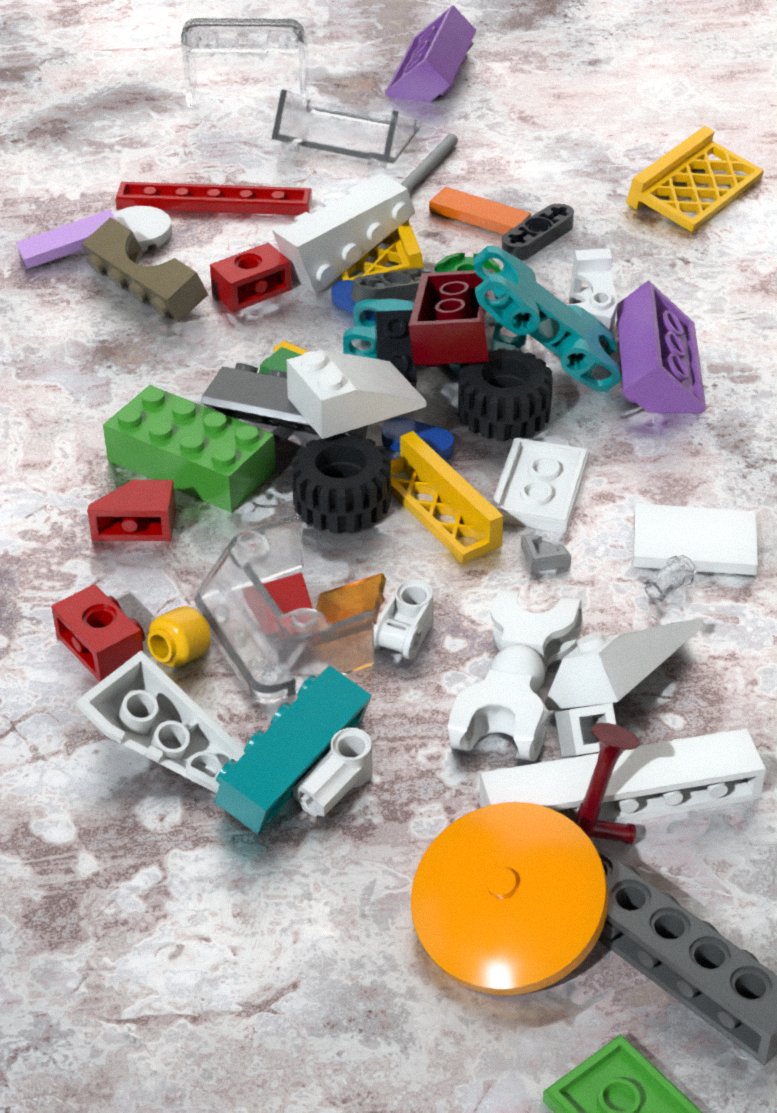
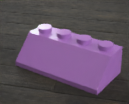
(433, 59)
(659, 354)

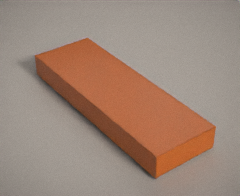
(477, 210)

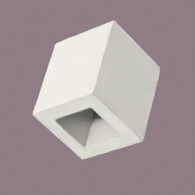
(575, 728)

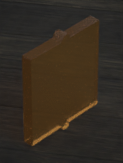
(353, 599)

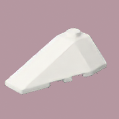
(612, 665)
(160, 721)

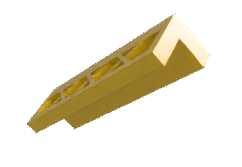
(451, 497)

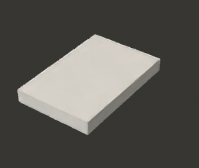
(540, 484)
(709, 536)

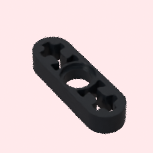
(538, 231)

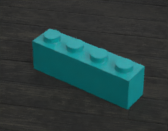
(295, 742)

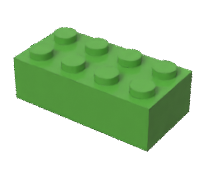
(192, 445)

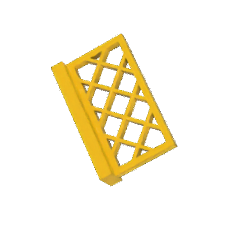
(677, 167)
(402, 250)

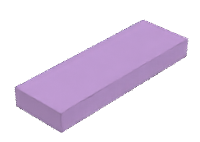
(60, 241)

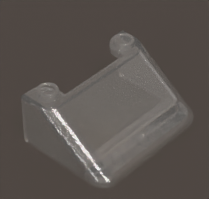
(342, 129)

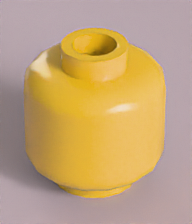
(179, 636)

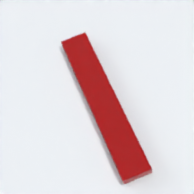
(215, 198)

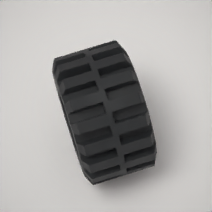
(506, 395)
(341, 483)

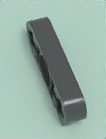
(388, 285)

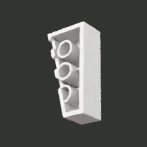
(343, 230)

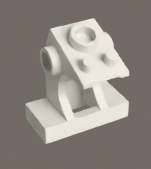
(600, 298)

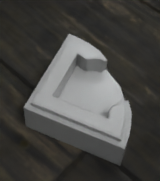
(544, 555)

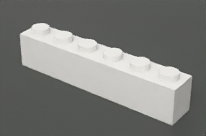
(644, 782)

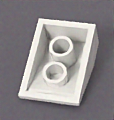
(347, 391)

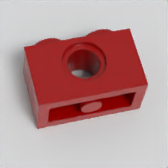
(250, 277)
(97, 630)

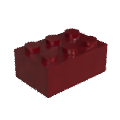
(448, 320)

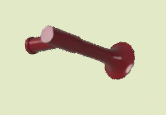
(612, 743)

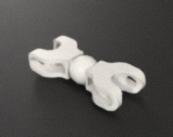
(507, 695)

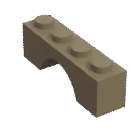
(168, 287)

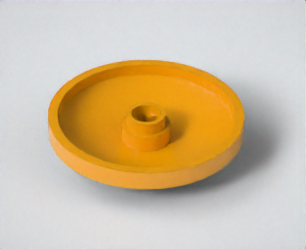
(509, 898)

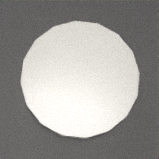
(147, 224)

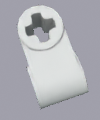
(405, 618)

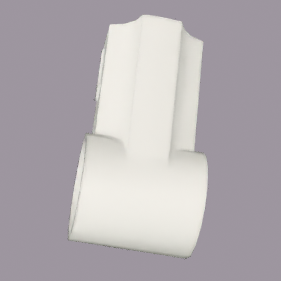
(342, 768)

